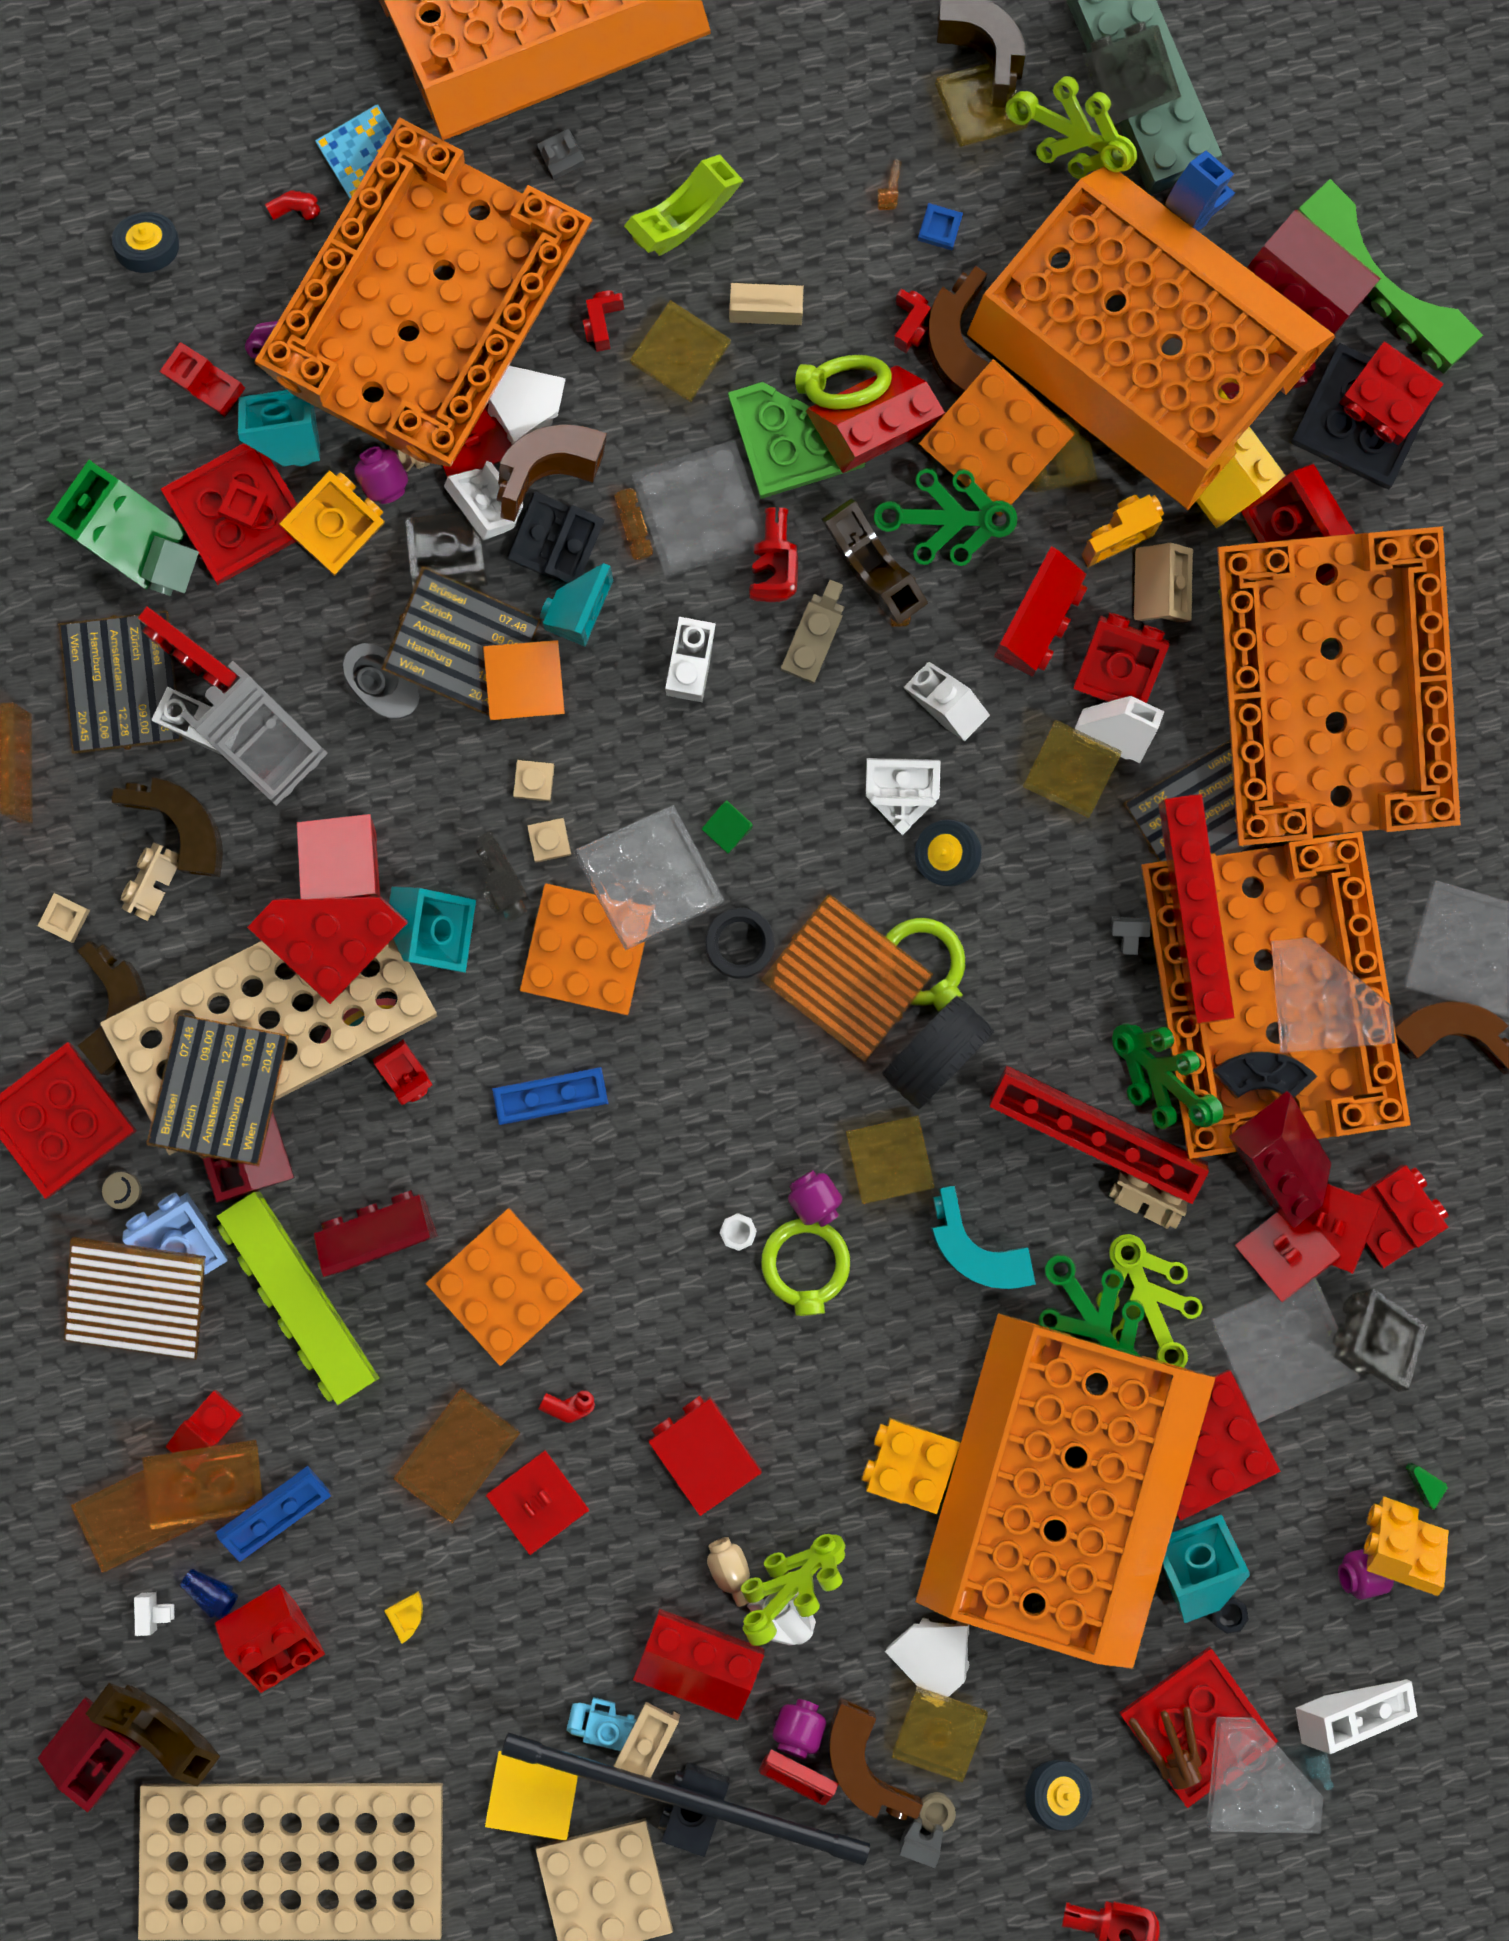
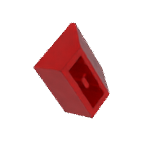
(268, 1639)

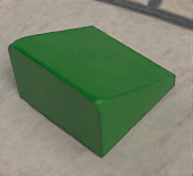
(727, 827)
(1428, 1486)

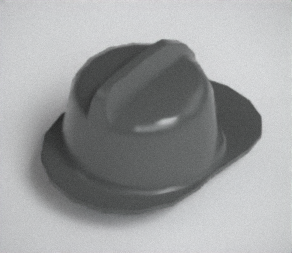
(376, 688)

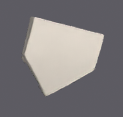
(525, 401)
(476, 497)
(902, 788)
(933, 1655)

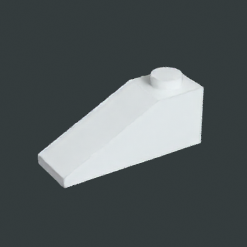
(1355, 1715)

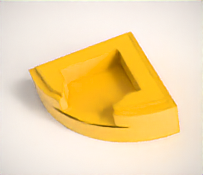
(406, 1616)

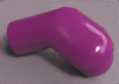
(258, 338)

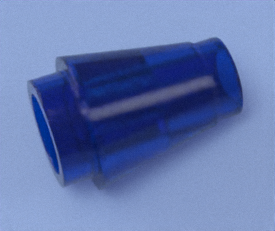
(209, 1593)

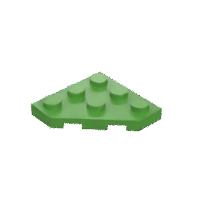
(780, 440)

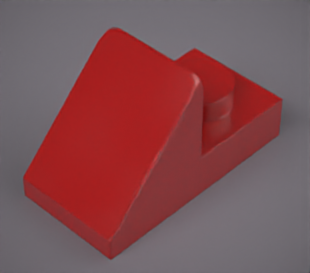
(206, 1425)

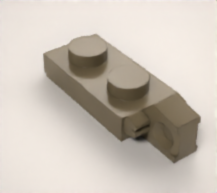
(814, 634)

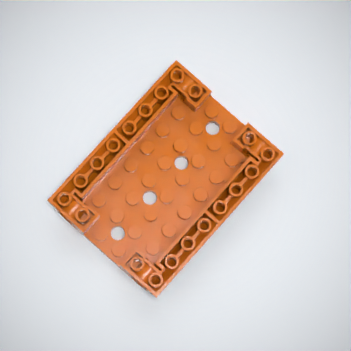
(514, 53)
(381, 277)
(1111, 366)
(1385, 682)
(1307, 892)
(1016, 1480)

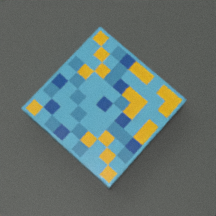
(354, 147)

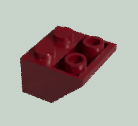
(236, 1179)
(86, 1757)

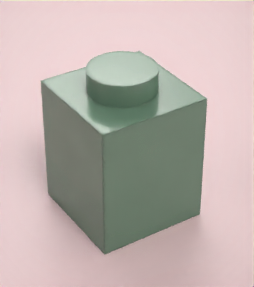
(169, 566)

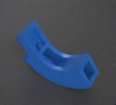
(1201, 191)

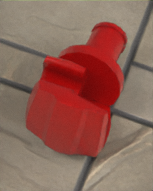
(779, 557)
(1113, 1920)

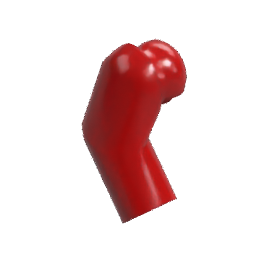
(294, 201)
(569, 1409)

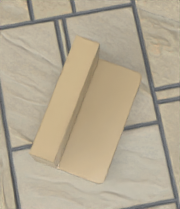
(766, 304)
(1163, 582)
(647, 1740)

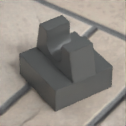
(561, 154)
(1130, 930)
(919, 1846)

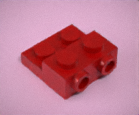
(1390, 394)
(1121, 660)
(1405, 1215)

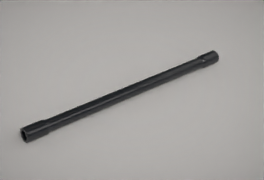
(537, 1753)

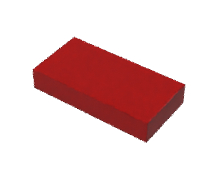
(798, 1777)

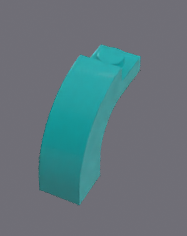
(993, 1269)

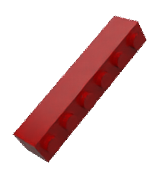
(1196, 909)
(1099, 1134)

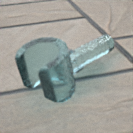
(1320, 1769)

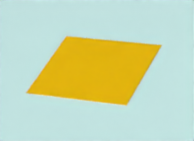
(531, 1799)

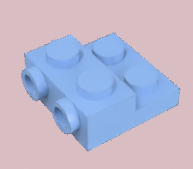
(176, 1228)

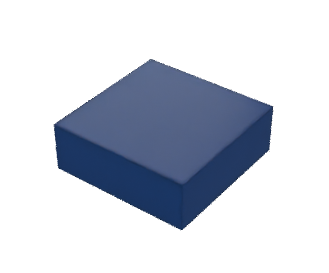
(940, 226)

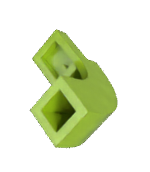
(687, 208)

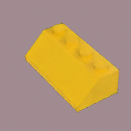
(1242, 479)

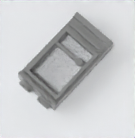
(257, 737)

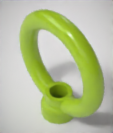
(813, 381)
(947, 989)
(811, 1301)

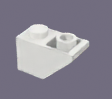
(690, 659)
(947, 700)
(169, 716)
(1123, 725)

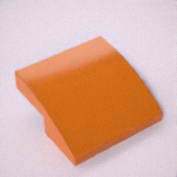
(524, 680)

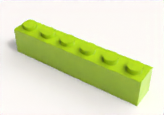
(297, 1298)

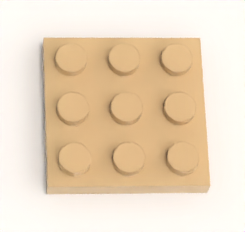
(605, 1885)

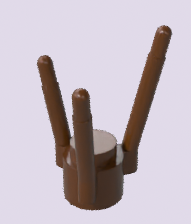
(1181, 1765)

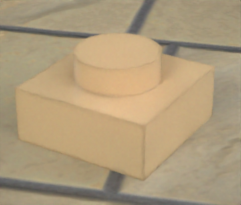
(533, 780)
(549, 840)
(63, 918)

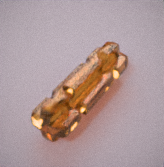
(634, 524)

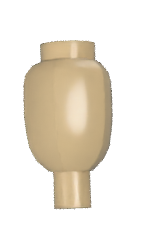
(728, 1568)

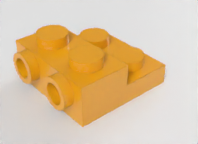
(333, 521)
(1130, 525)
(910, 1465)
(1406, 1547)

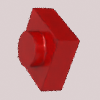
(243, 504)

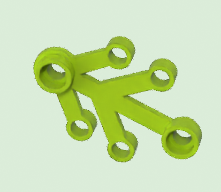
(1076, 129)
(1150, 1293)
(824, 1553)

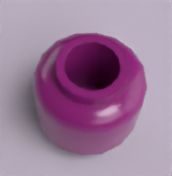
(381, 475)
(815, 1198)
(1358, 1581)
(799, 1729)

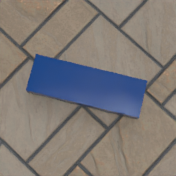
(550, 1096)
(273, 1514)

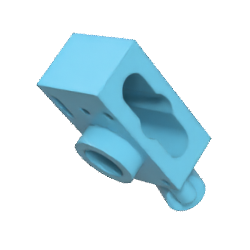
(602, 1727)

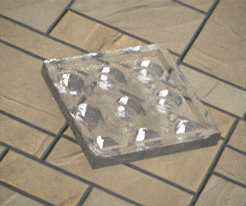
(699, 508)
(649, 877)
(1462, 949)
(1283, 1350)

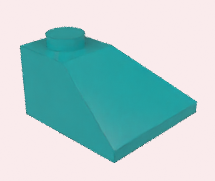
(280, 427)
(578, 605)
(436, 927)
(1203, 1568)

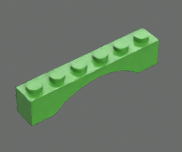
(1437, 331)

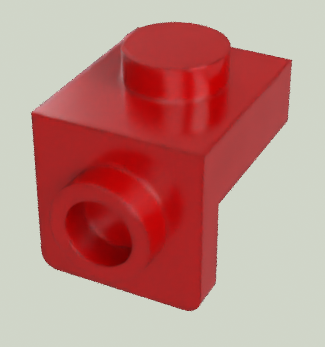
(595, 327)
(913, 328)
(403, 1072)

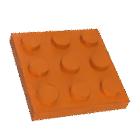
(997, 435)
(579, 954)
(504, 1286)

